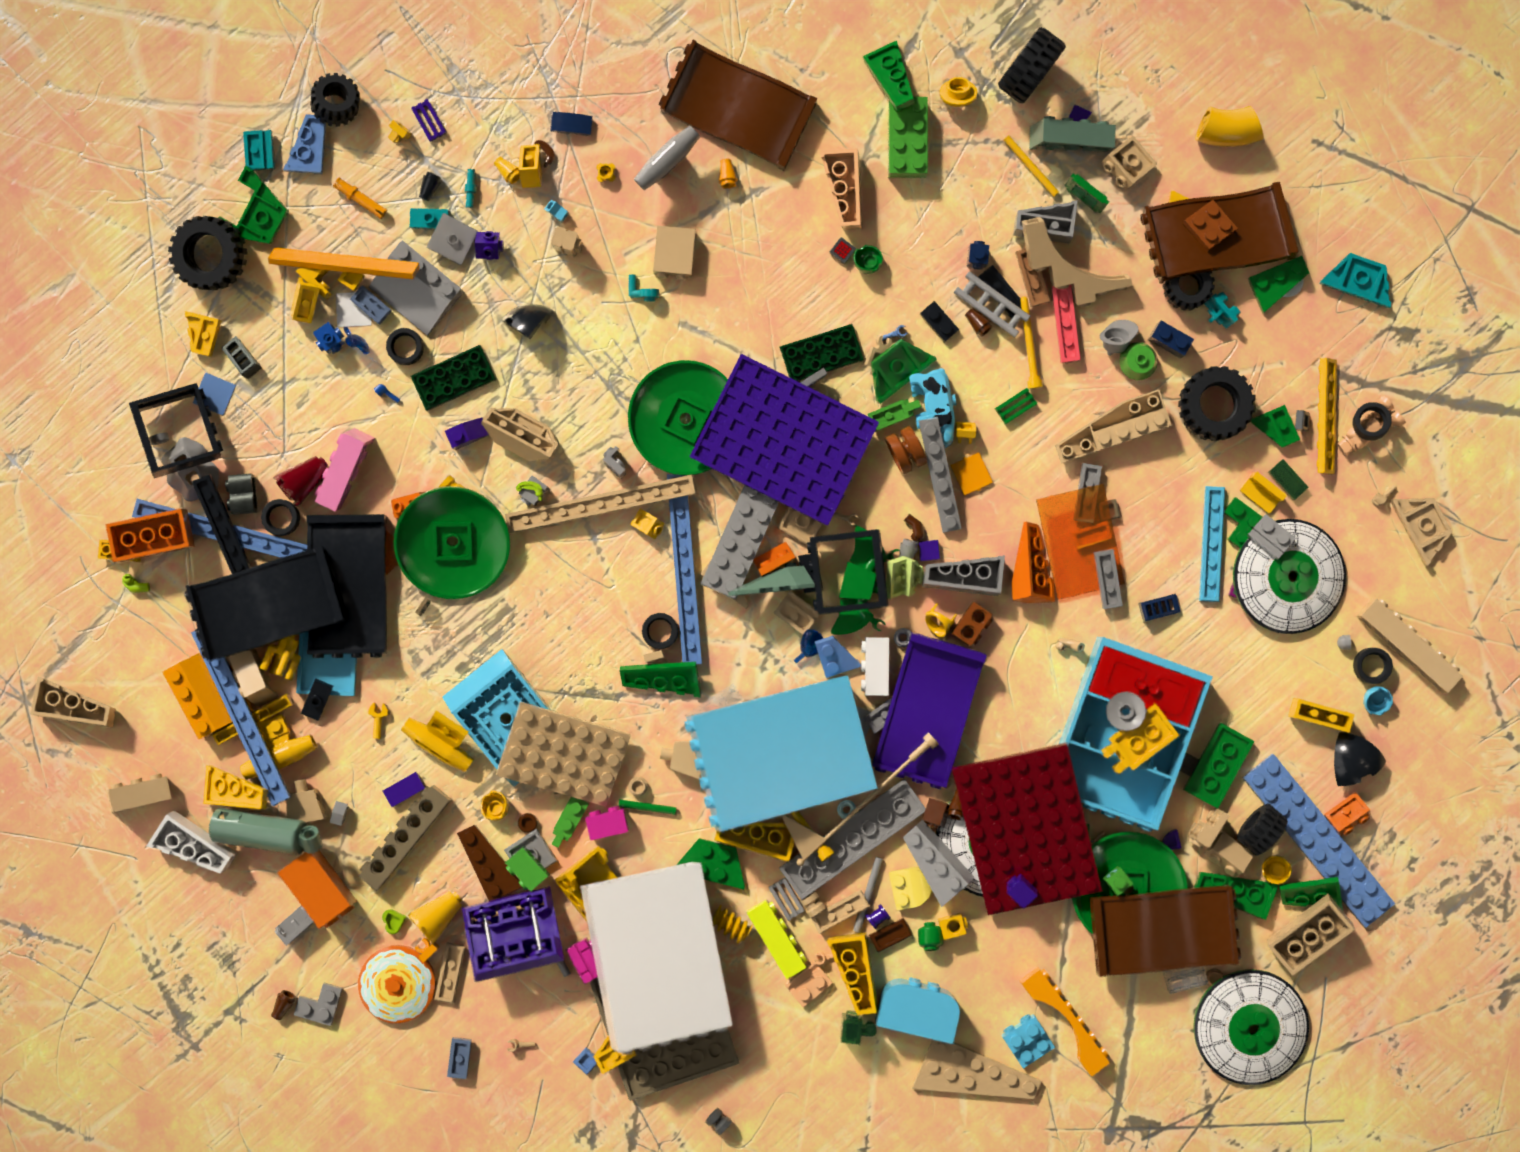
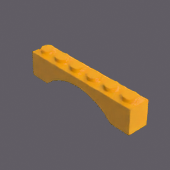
(1088, 1053)

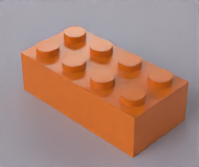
(150, 535)

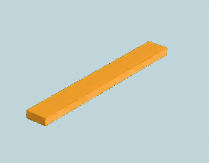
(344, 263)

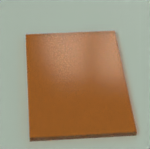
(1073, 529)

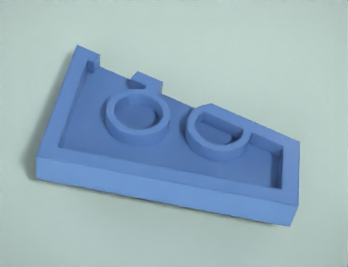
(308, 150)

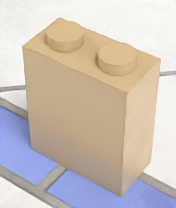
(674, 252)

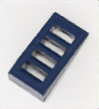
(1144, 610)

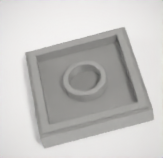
(536, 845)

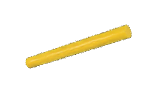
(1031, 166)

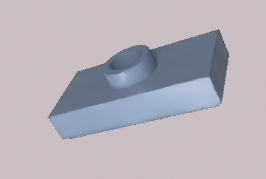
(370, 305)

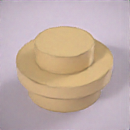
(637, 786)

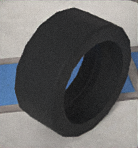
(407, 332)
(1379, 408)
(266, 514)
(645, 631)
(1357, 665)

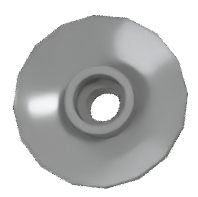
(1131, 702)

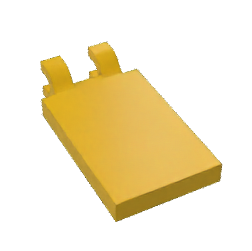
(1141, 743)

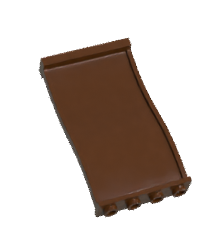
(737, 104)
(1261, 235)
(1164, 930)

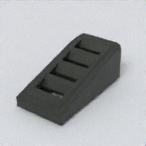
(250, 366)

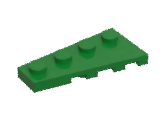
(1251, 895)

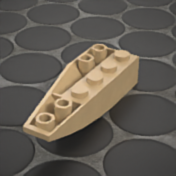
(1118, 425)

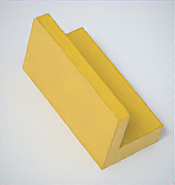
(304, 301)
(1262, 492)

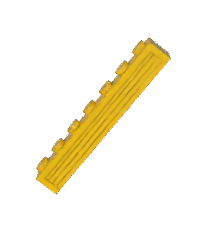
(259, 715)

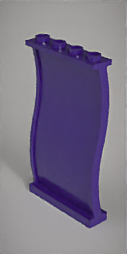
(930, 698)

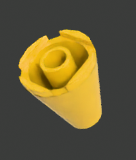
(436, 915)

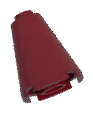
(301, 479)

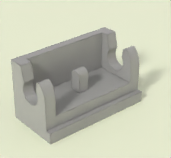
(293, 925)

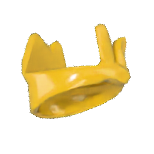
(940, 631)

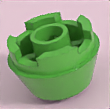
(1138, 361)

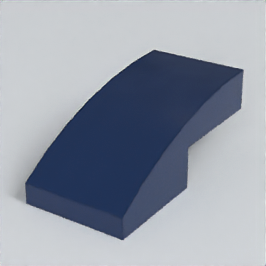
(571, 123)

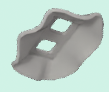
(177, 480)

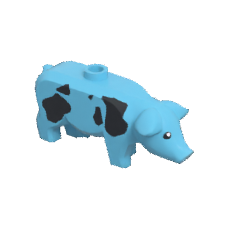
(937, 401)

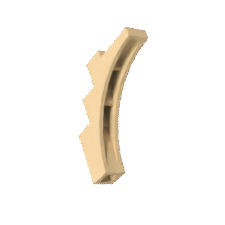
(1062, 274)

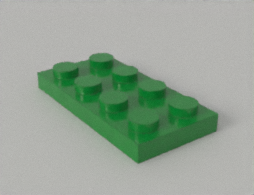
(1218, 765)

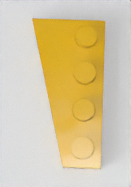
(231, 790)

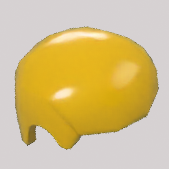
(494, 806)
(1276, 869)

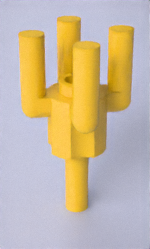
(285, 650)

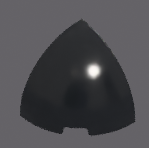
(527, 318)
(1355, 759)

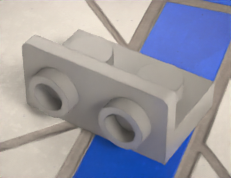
(616, 465)

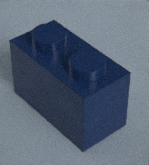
(1170, 339)

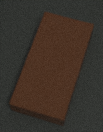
(890, 934)

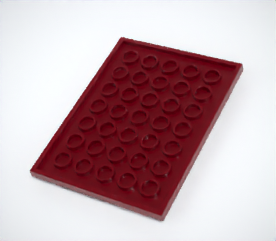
(1029, 822)

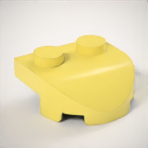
(909, 888)

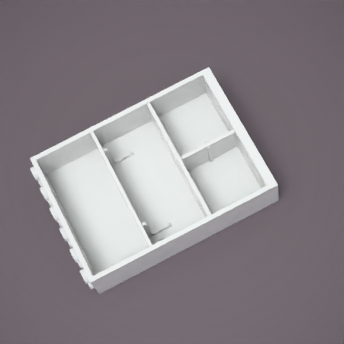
(656, 957)

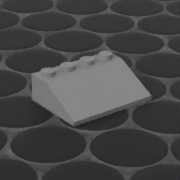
(419, 299)

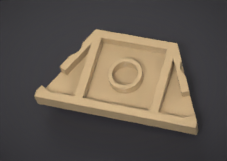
(1423, 524)

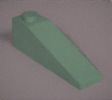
(781, 579)

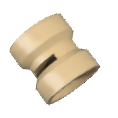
(813, 904)

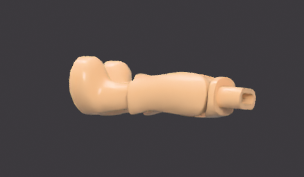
(1353, 442)

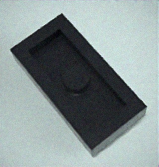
(939, 321)

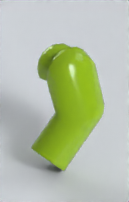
(133, 585)

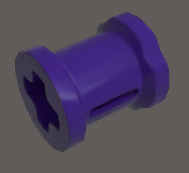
(878, 916)

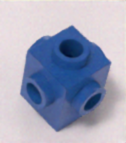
(323, 335)

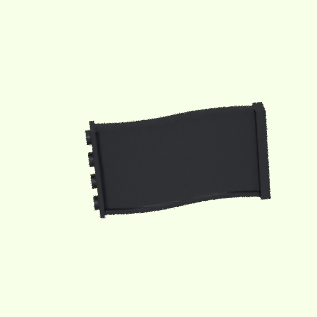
(358, 566)
(264, 604)

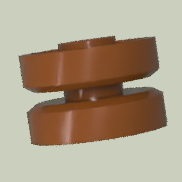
(907, 449)

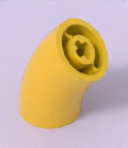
(1229, 127)

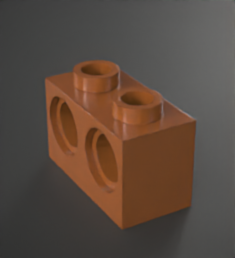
(967, 620)

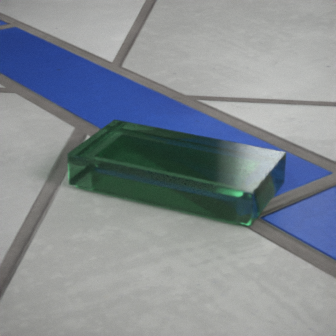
(1288, 479)

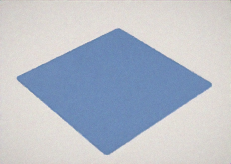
(216, 392)

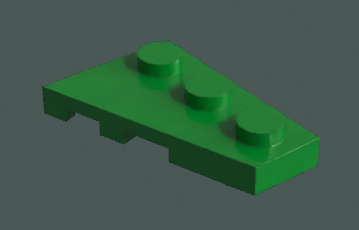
(1277, 281)
(1310, 892)

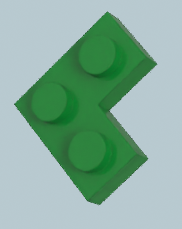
(1244, 517)

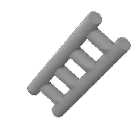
(990, 292)

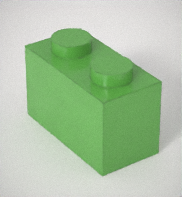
(527, 869)

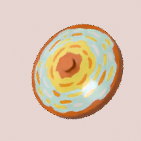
(396, 984)

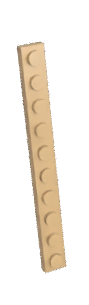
(600, 503)

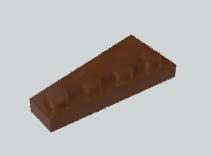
(488, 864)

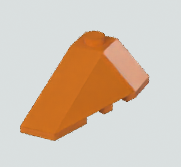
(1030, 573)

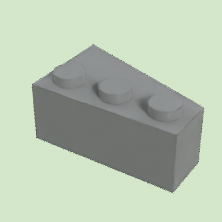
(1058, 220)

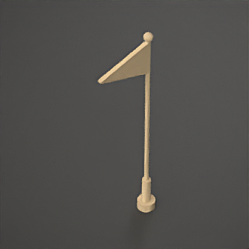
(809, 841)

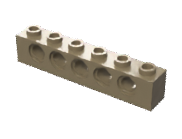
(377, 878)

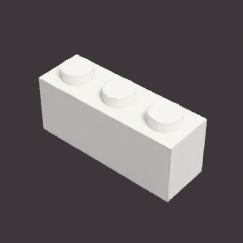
(875, 666)

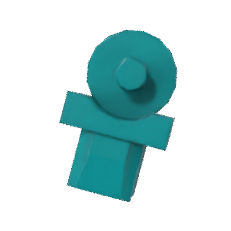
(1220, 311)

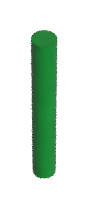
(647, 807)

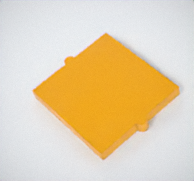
(971, 473)

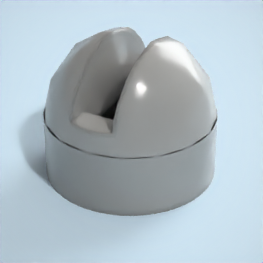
(1344, 642)

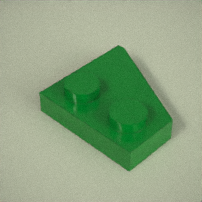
(1277, 426)

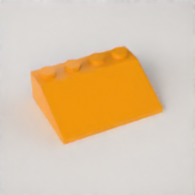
(198, 696)

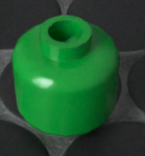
(930, 937)

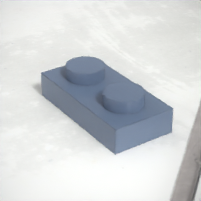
(459, 1058)

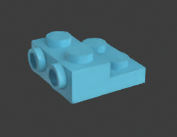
(1027, 1040)

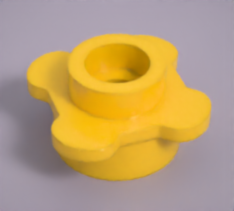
(606, 167)

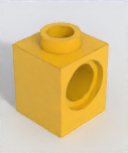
(944, 924)

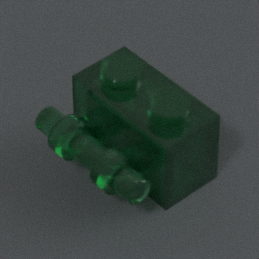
(853, 1028)

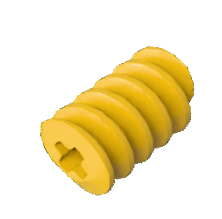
(730, 925)

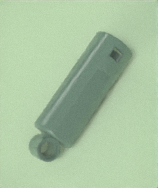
(264, 832)

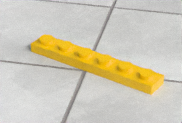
(1327, 416)

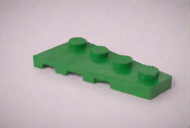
(890, 74)
(673, 677)

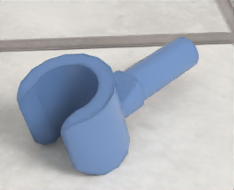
(895, 333)

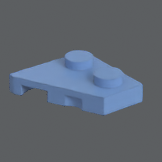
(835, 657)

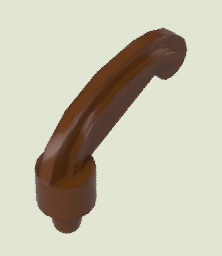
(548, 151)

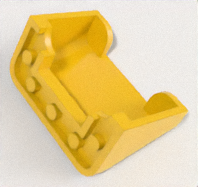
(587, 870)

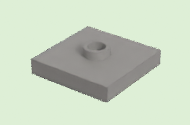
(452, 239)

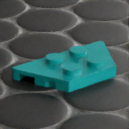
(1360, 279)

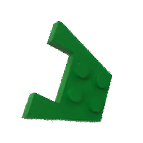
(263, 213)

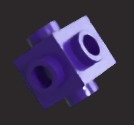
(488, 245)

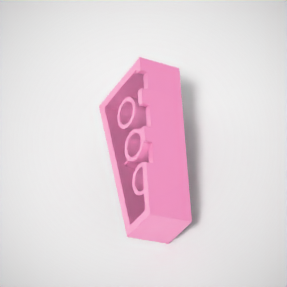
(342, 468)

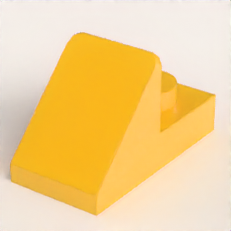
(313, 276)

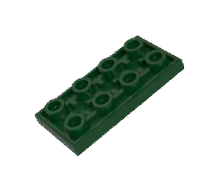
(826, 350)
(453, 377)

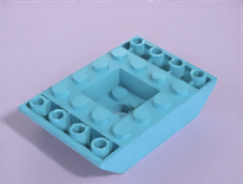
(485, 696)

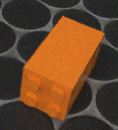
(318, 888)

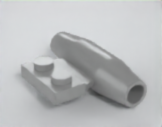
(667, 158)

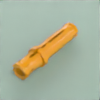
(353, 193)

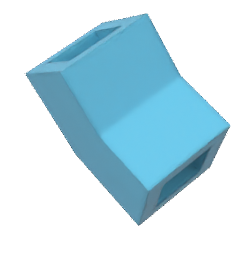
(556, 211)

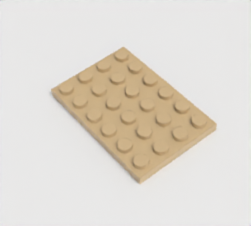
(563, 754)

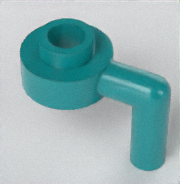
(648, 294)

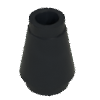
(429, 185)

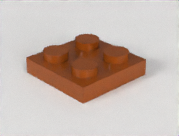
(1210, 225)

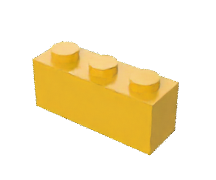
(1321, 715)

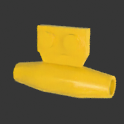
(440, 739)
(284, 751)

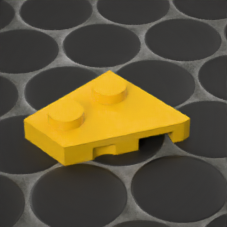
(202, 332)
(609, 1058)

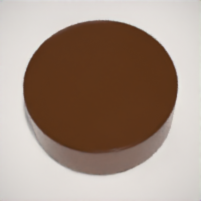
(527, 822)

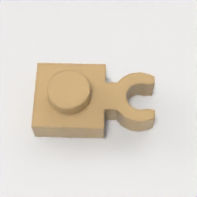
(880, 348)

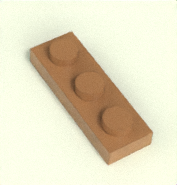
(1032, 280)

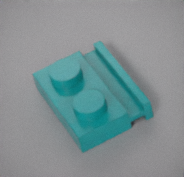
(259, 149)

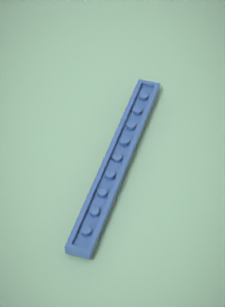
(249, 538)
(685, 578)
(246, 728)

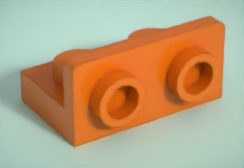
(773, 558)
(1348, 814)

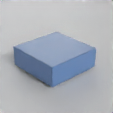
(585, 1060)

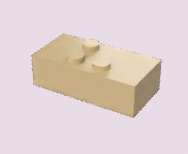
(1310, 934)

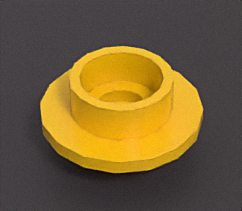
(958, 92)

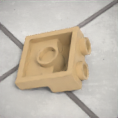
(1128, 163)
(1205, 833)

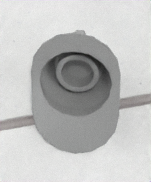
(1118, 336)

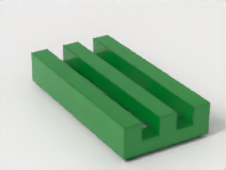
(1029, 397)

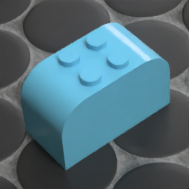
(918, 1009)

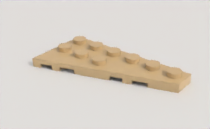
(961, 1070)

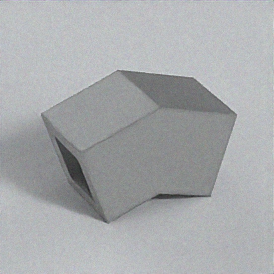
(339, 813)

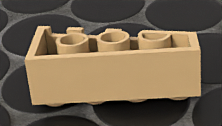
(65, 704)

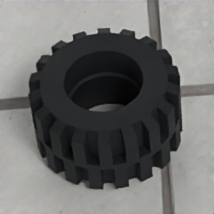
(336, 86)
(1186, 301)
(1262, 829)

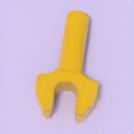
(378, 719)

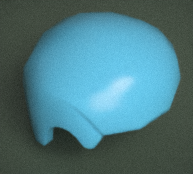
(1377, 700)

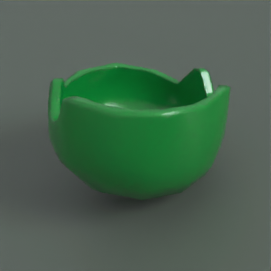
(868, 259)

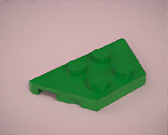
(895, 366)
(718, 862)

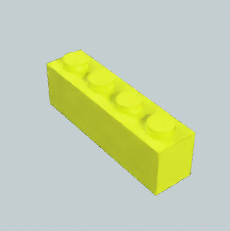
(776, 938)

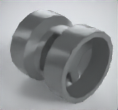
(718, 1121)

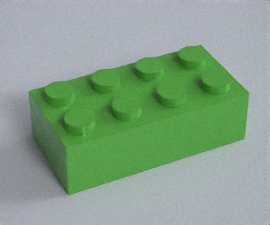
(908, 140)

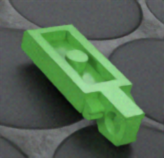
(894, 413)
(569, 820)

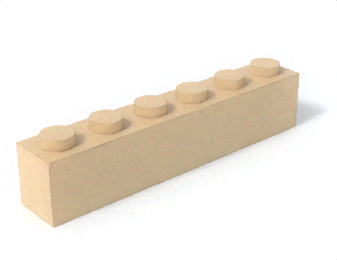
(1410, 645)

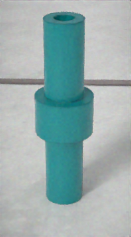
(470, 188)

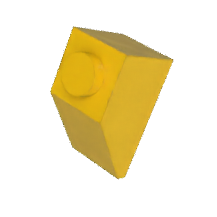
(530, 166)

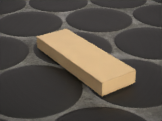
(840, 911)
(450, 973)

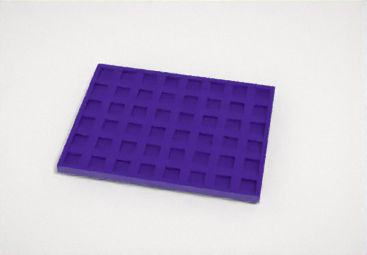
(784, 439)

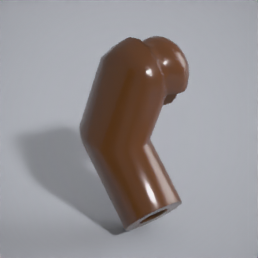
(917, 527)

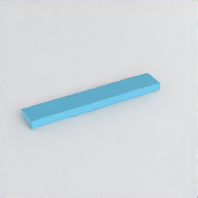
(1212, 544)

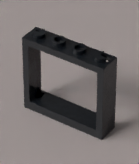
(166, 398)
(879, 567)

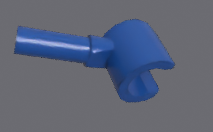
(381, 389)

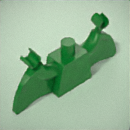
(858, 587)

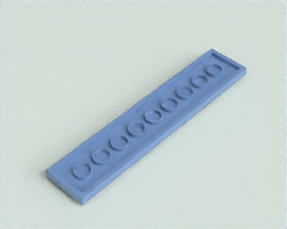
(1319, 840)

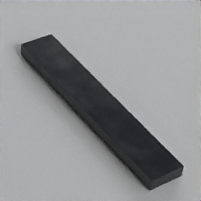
(221, 524)

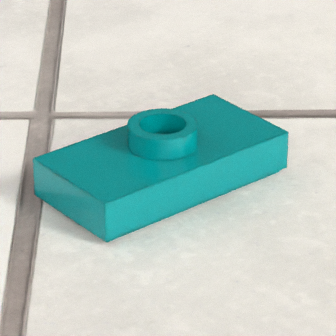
(425, 218)

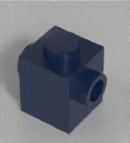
(978, 255)

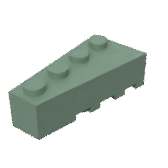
(1072, 135)

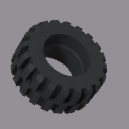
(1031, 65)
(183, 253)
(1241, 396)

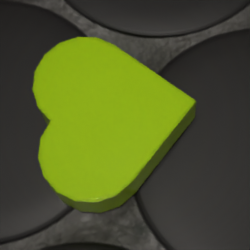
(393, 920)

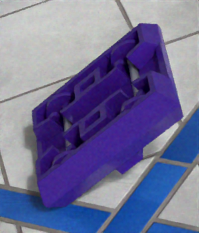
(514, 936)

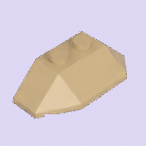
(520, 433)

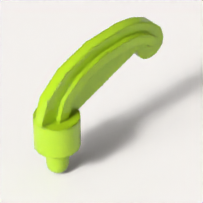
(531, 486)

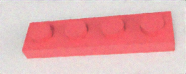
(1065, 324)

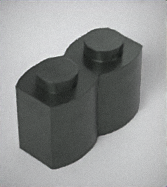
(242, 494)

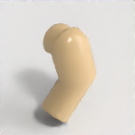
(1069, 643)

